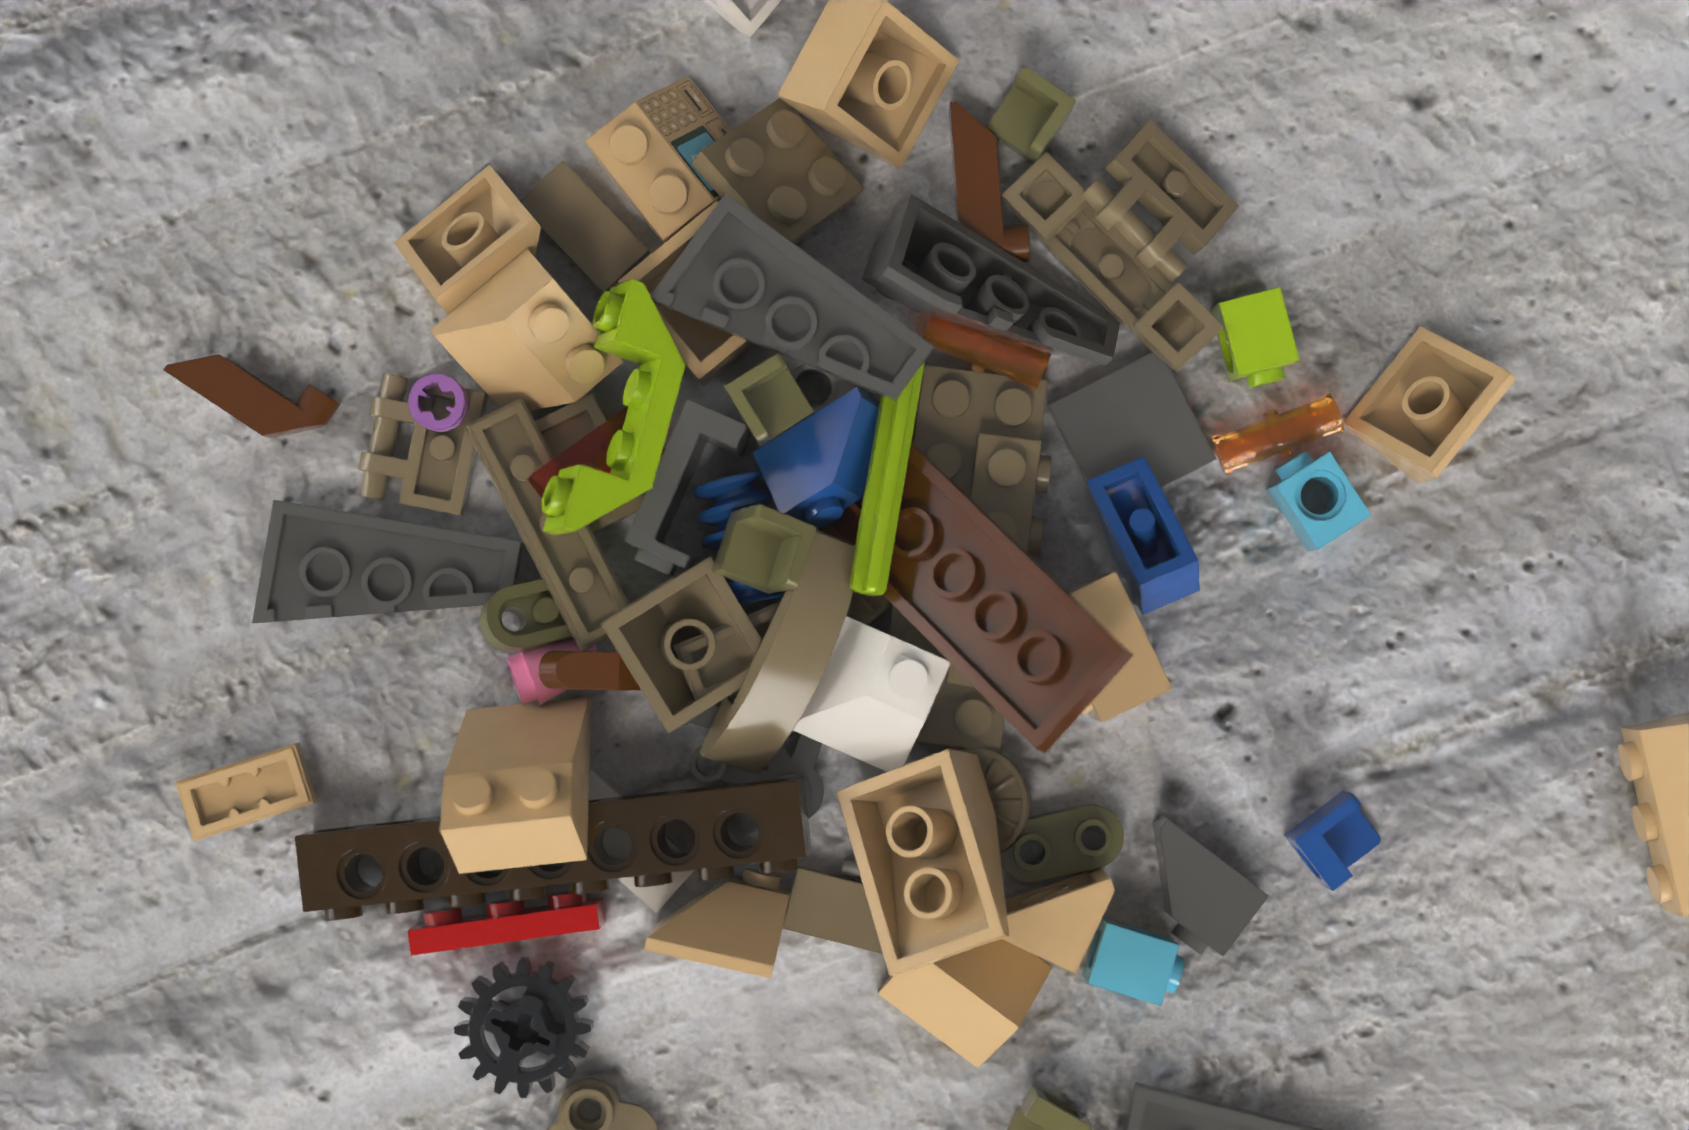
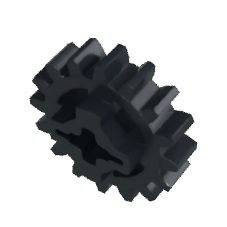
(496, 1018)

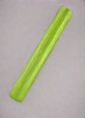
(884, 490)

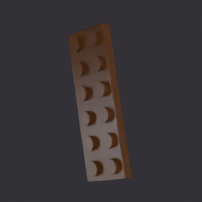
(991, 607)

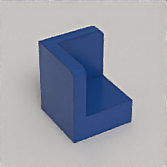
(1334, 839)

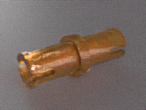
(988, 351)
(1278, 434)

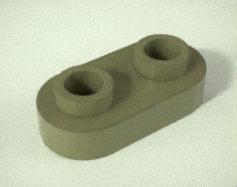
(537, 614)
(1062, 843)

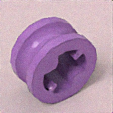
(448, 386)

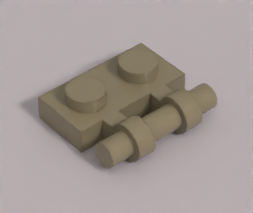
(1171, 189)
(437, 463)

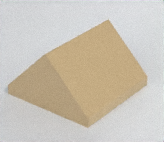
(1428, 404)
(1060, 917)
(971, 997)

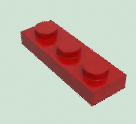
(505, 922)

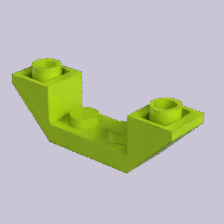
(633, 331)

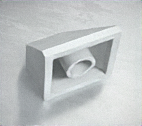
(873, 696)

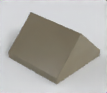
(673, 613)

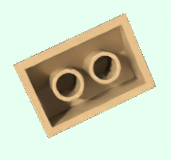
(1658, 763)

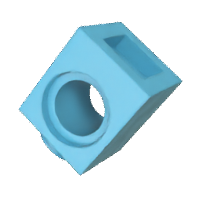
(1344, 505)
(1133, 961)

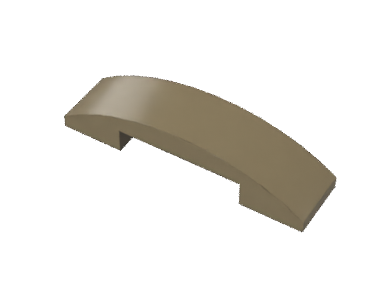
(1105, 264)
(787, 663)

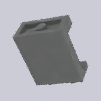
(675, 470)

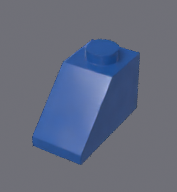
(822, 460)
(1145, 535)

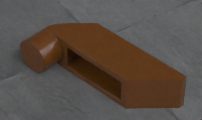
(979, 184)
(252, 399)
(585, 671)

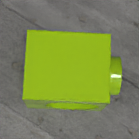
(1256, 337)

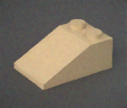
(519, 786)
(928, 858)

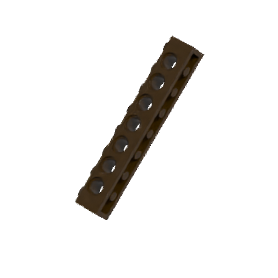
(779, 807)

